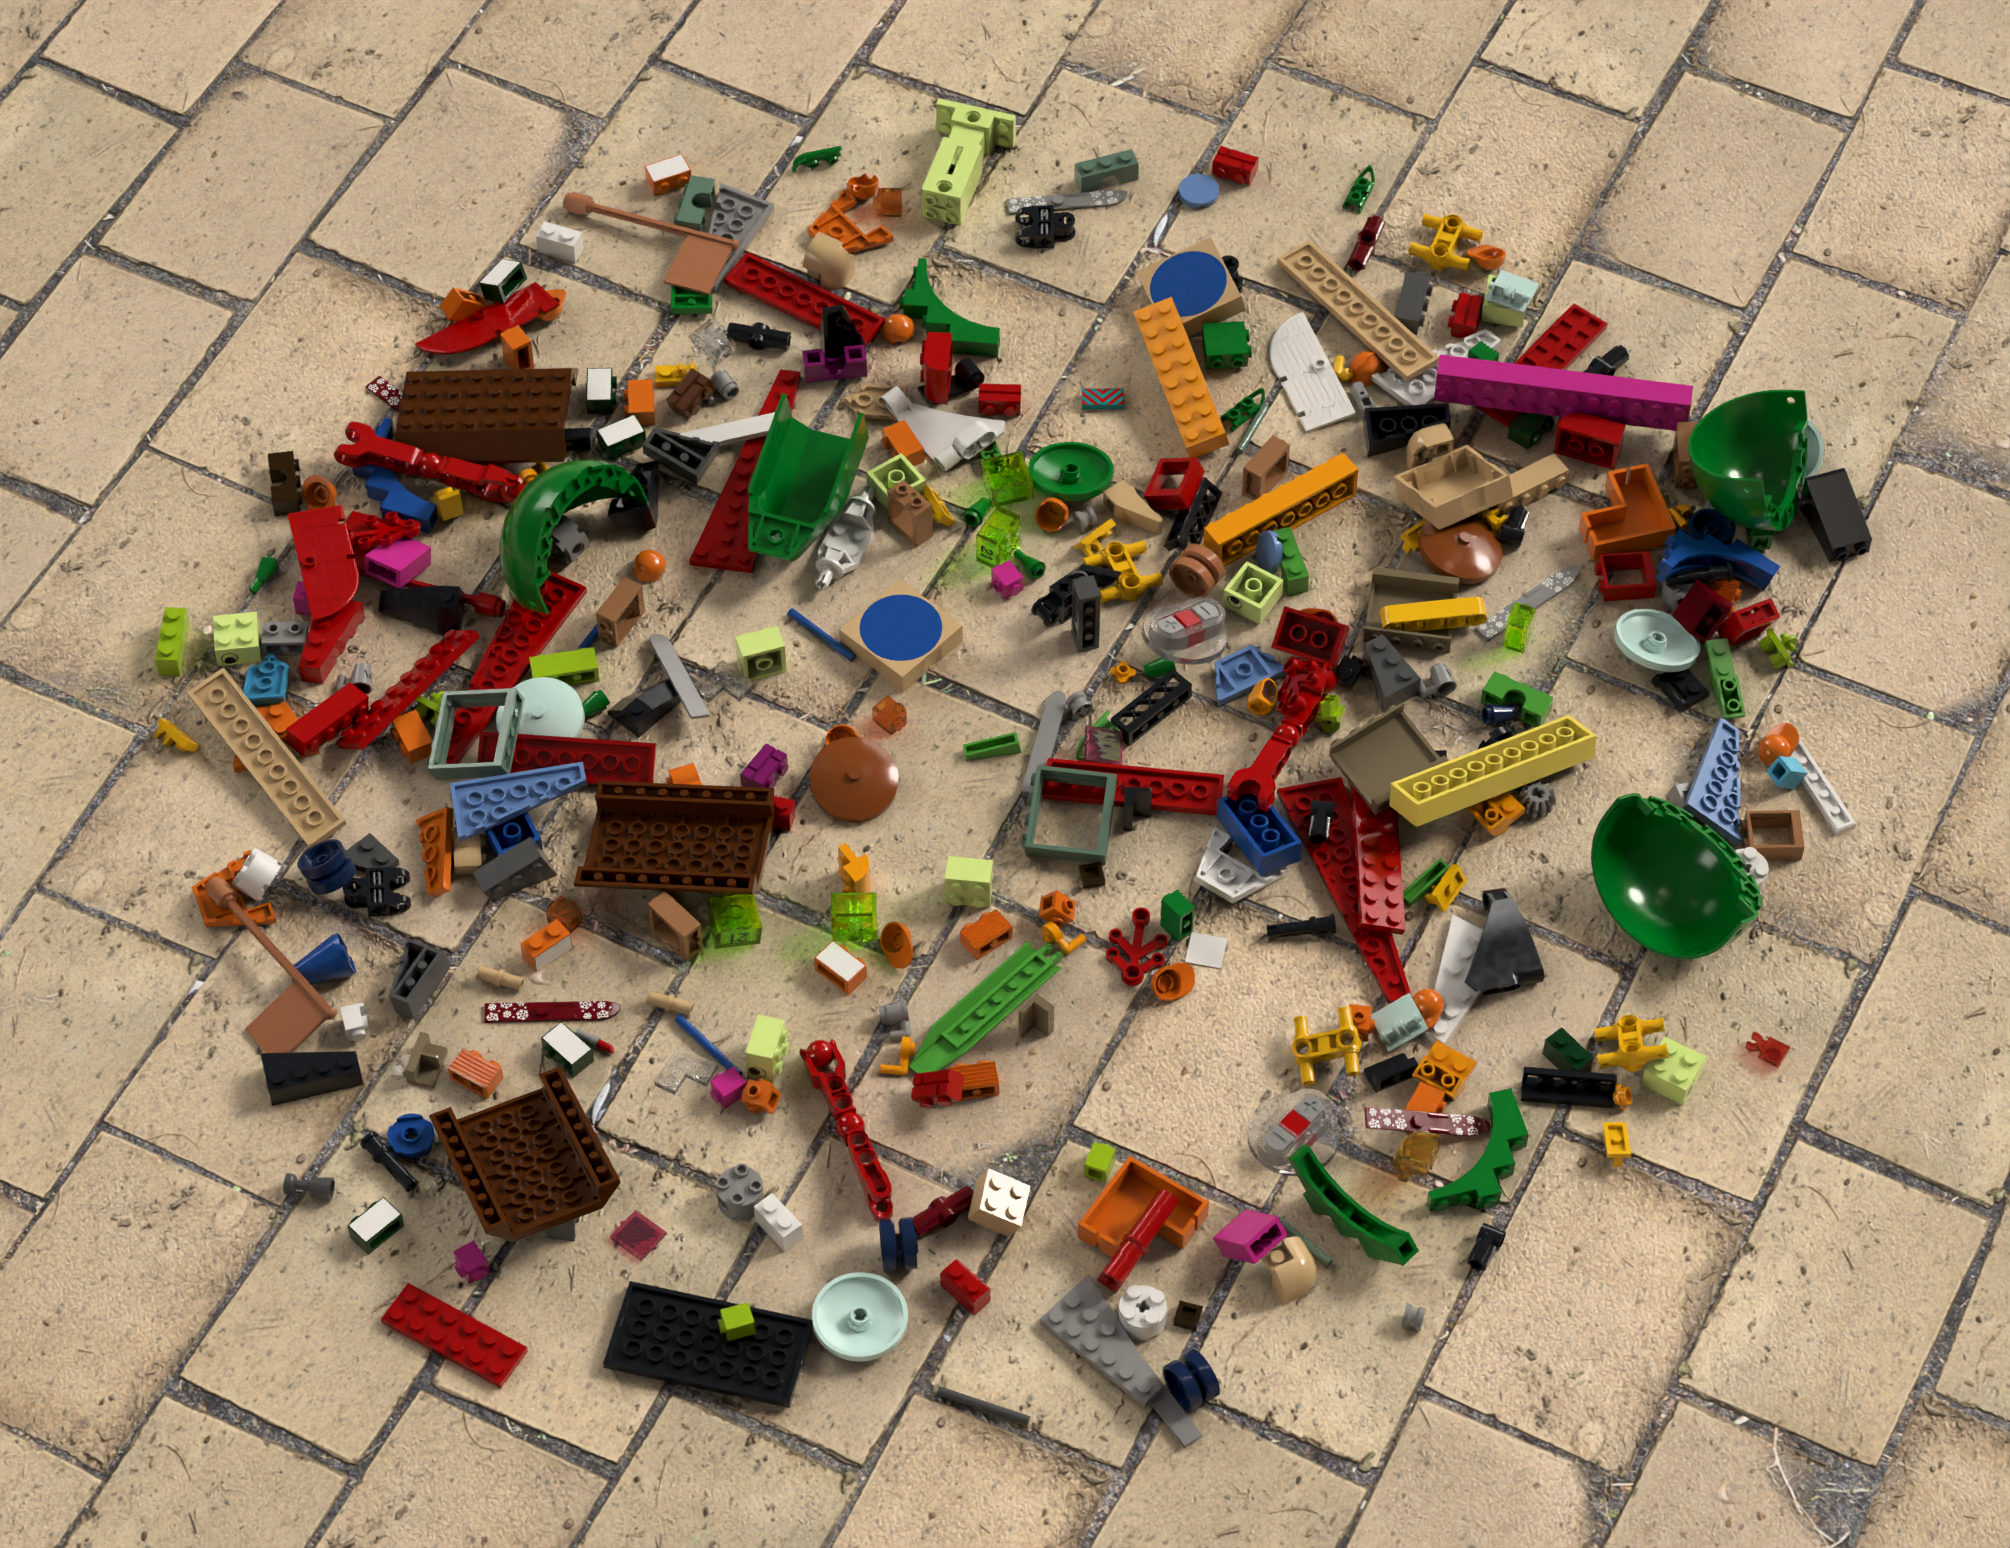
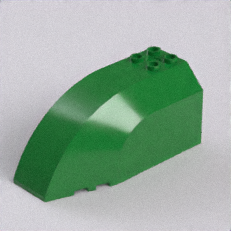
(800, 484)

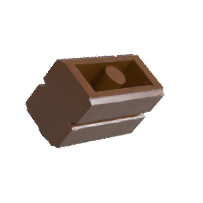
(690, 394)

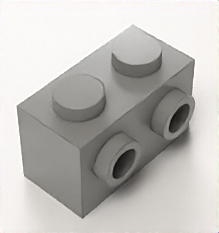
(284, 638)

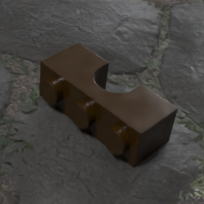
(283, 470)

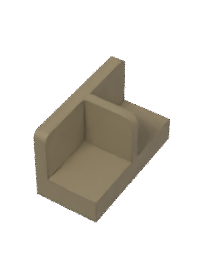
(425, 1062)

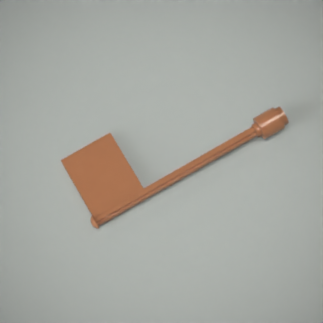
(698, 259)
(293, 1013)

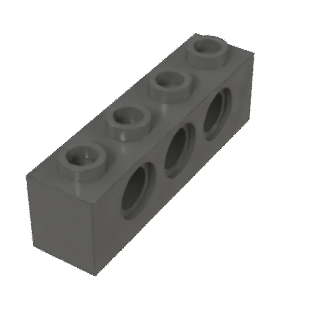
(1085, 613)

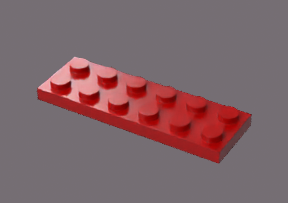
(454, 1335)

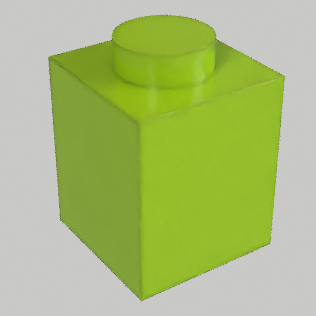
(1100, 1162)
(737, 1321)

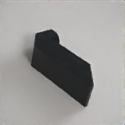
(1102, 576)

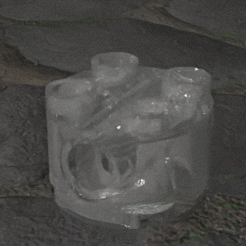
(712, 343)

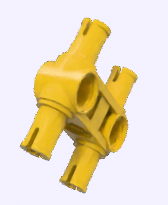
(1441, 252)
(1118, 558)
(1326, 1046)
(1632, 1052)

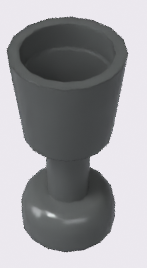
(318, 1186)

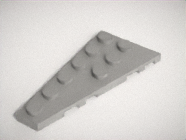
(739, 218)
(1094, 1332)

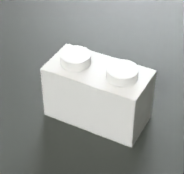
(559, 242)
(778, 1222)

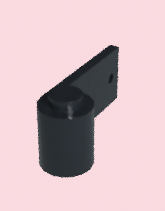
(966, 378)

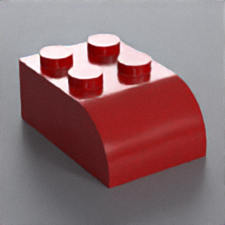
(937, 366)
(1590, 439)
(1310, 637)

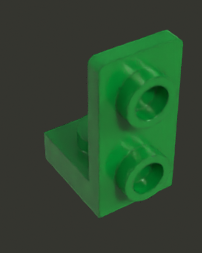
(1759, 539)

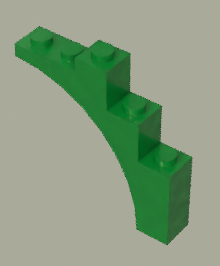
(967, 336)
(1497, 1162)
(1350, 1218)

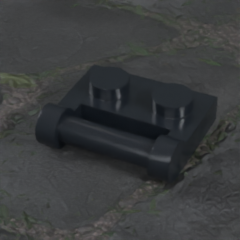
(1685, 684)

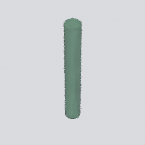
(1252, 429)
(1315, 1252)

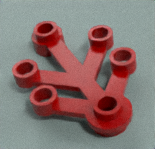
(382, 532)
(1292, 684)
(1135, 950)

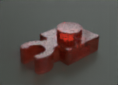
(1770, 1051)

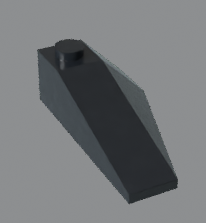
(837, 331)
(426, 607)
(646, 707)

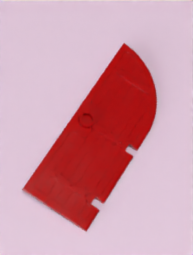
(490, 321)
(322, 558)

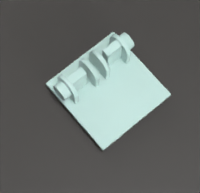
(1512, 291)
(1399, 1022)

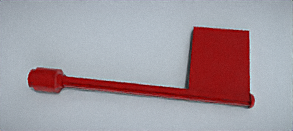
(483, 602)

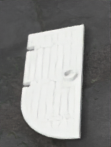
(1309, 375)

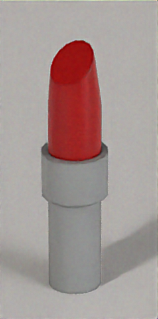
(595, 1041)

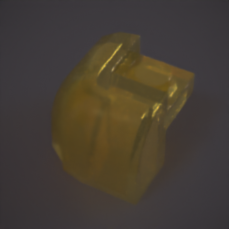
(1416, 1154)

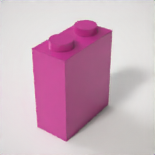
(398, 562)
(1250, 1236)

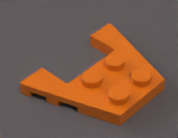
(839, 226)
(279, 717)
(214, 916)

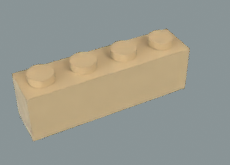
(1534, 482)

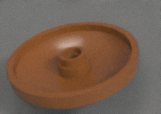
(1461, 550)
(853, 779)

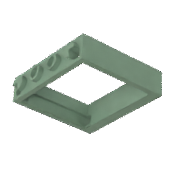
(451, 700)
(1077, 777)

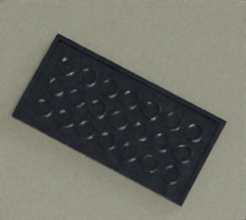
(679, 1342)

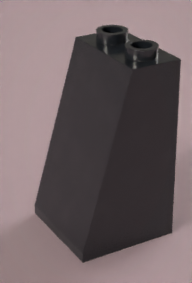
(1835, 515)

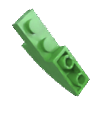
(1723, 679)

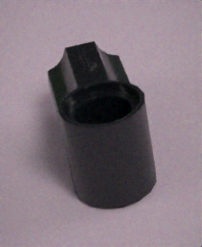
(1513, 531)
(1320, 816)
(1487, 1242)

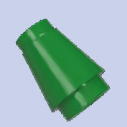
(976, 513)
(1159, 667)
(595, 703)

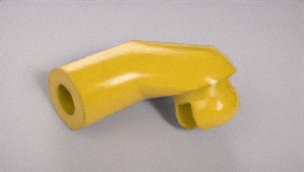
(1341, 372)

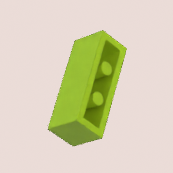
(172, 641)
(569, 666)

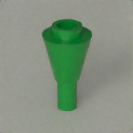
(266, 568)
(1034, 568)

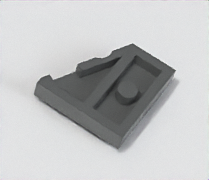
(371, 854)

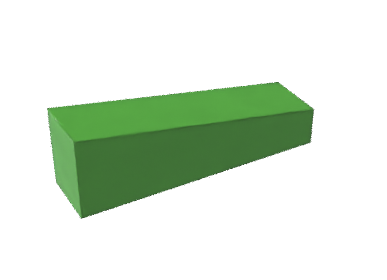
(992, 747)
(1423, 884)

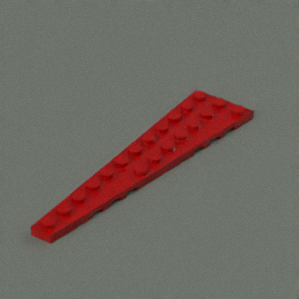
(726, 533)
(507, 660)
(1338, 871)

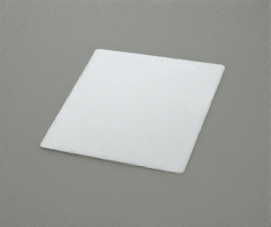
(1206, 950)

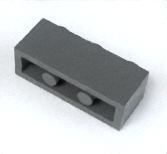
(1414, 300)

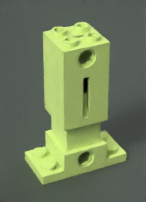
(959, 157)

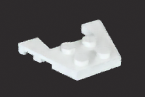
(1228, 876)

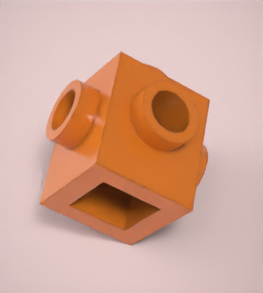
(1057, 908)
(1362, 1020)
(760, 1096)

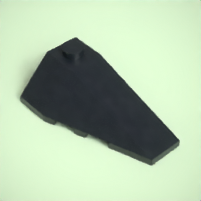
(635, 514)

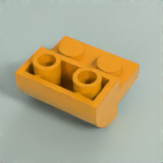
(1497, 813)
(853, 870)
(1445, 1069)

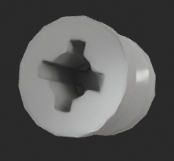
(1085, 519)
(1079, 704)
(1413, 1317)

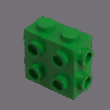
(1226, 345)

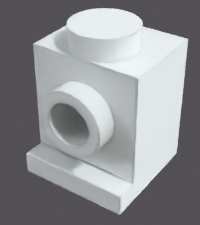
(354, 1021)

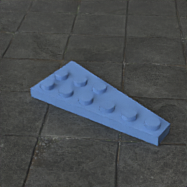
(1716, 786)
(496, 799)

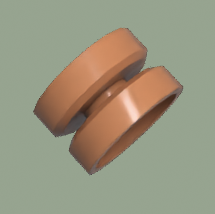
(1196, 571)

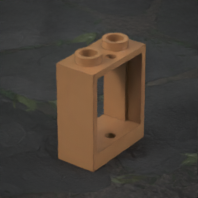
(1681, 462)
(1266, 468)
(910, 514)
(620, 612)
(1775, 819)
(675, 926)

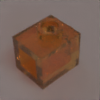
(888, 202)
(890, 715)
(566, 912)

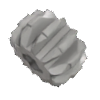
(1537, 799)

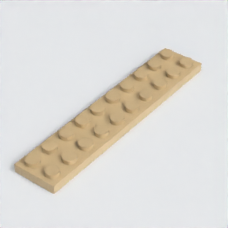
(1358, 310)
(267, 758)

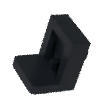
(1349, 670)

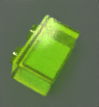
(1519, 627)

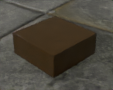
(1091, 875)
(1188, 1315)

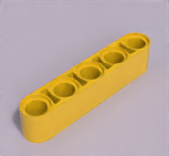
(1434, 614)

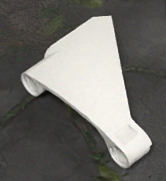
(944, 434)

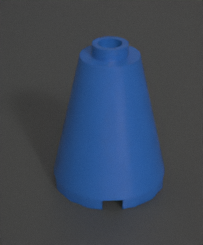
(327, 961)

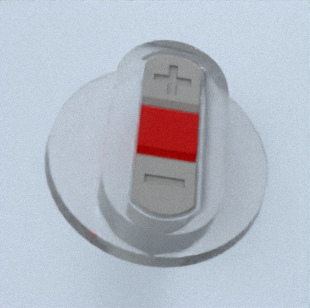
(1187, 631)
(1289, 1122)

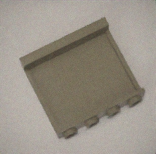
(1405, 587)
(1381, 754)

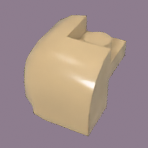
(829, 262)
(1428, 444)
(1291, 1269)

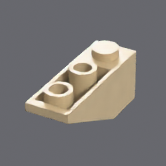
(1129, 507)

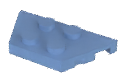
(1242, 670)

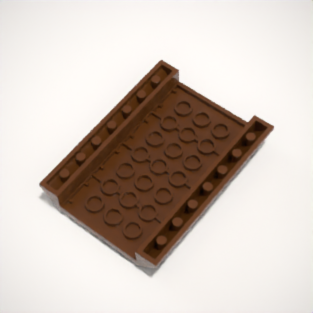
(487, 414)
(678, 838)
(529, 1160)

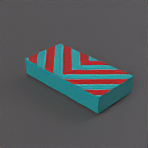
(1103, 398)

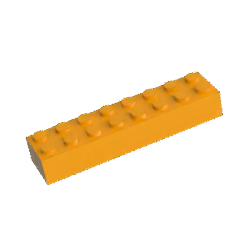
(1181, 378)
(1284, 507)

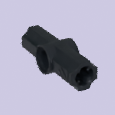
(759, 336)
(1609, 362)

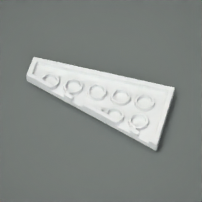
(1422, 388)
(1450, 984)

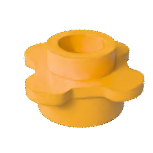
(1123, 677)
(1622, 1096)

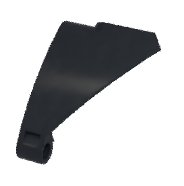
(1505, 950)

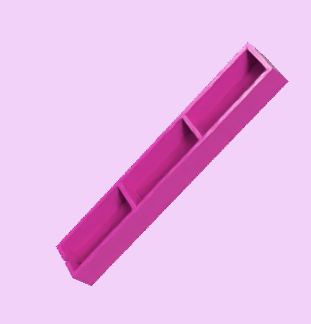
(1561, 392)

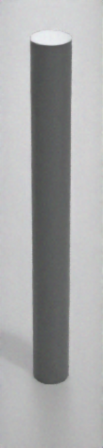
(983, 1405)

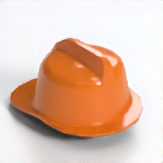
(1365, 365)
(318, 492)

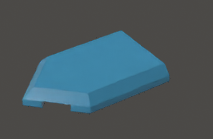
(266, 681)

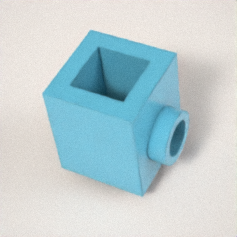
(1786, 772)

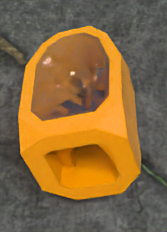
(1263, 697)

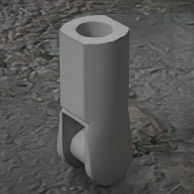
(1361, 397)

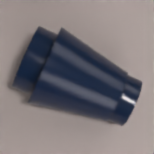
(1498, 714)

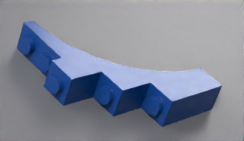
(384, 487)
(1687, 553)

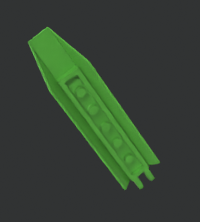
(985, 1007)

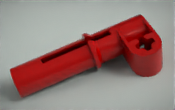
(1137, 1241)

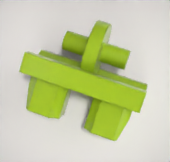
(1782, 656)
(425, 706)
(1330, 713)

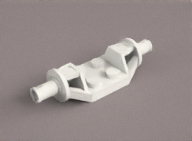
(847, 539)

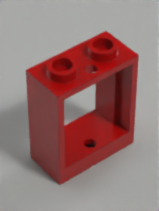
(1180, 498)
(1624, 561)
(1744, 625)

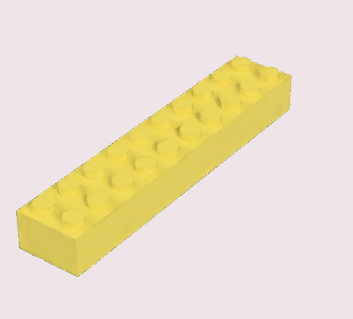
(1492, 770)

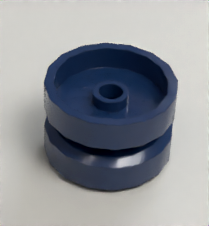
(1713, 523)
(326, 866)
(898, 1244)
(1191, 1380)

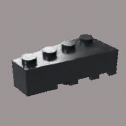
(1393, 426)
(309, 1074)

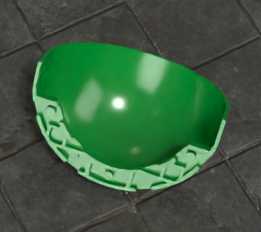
(1753, 457)
(538, 509)
(1670, 879)

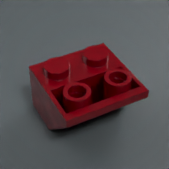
(1702, 611)

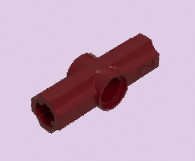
(1366, 243)
(943, 1211)

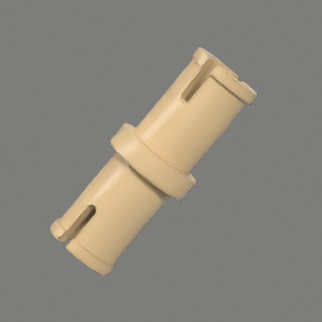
(500, 978)
(669, 1003)

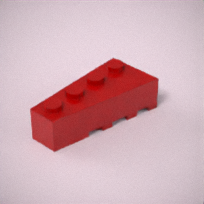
(327, 641)

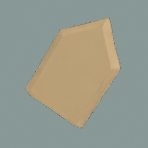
(869, 401)

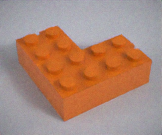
(1636, 519)
(1126, 1200)

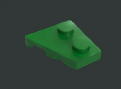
(690, 302)

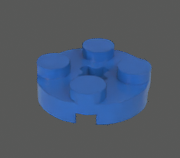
(415, 1147)

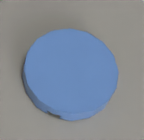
(1198, 190)
(1268, 551)

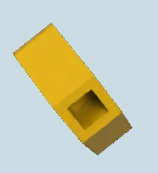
(448, 503)

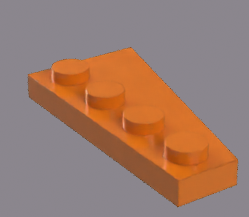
(437, 844)

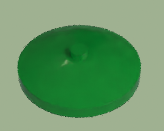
(1071, 471)

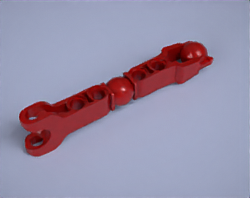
(486, 481)
(1261, 776)
(849, 1124)

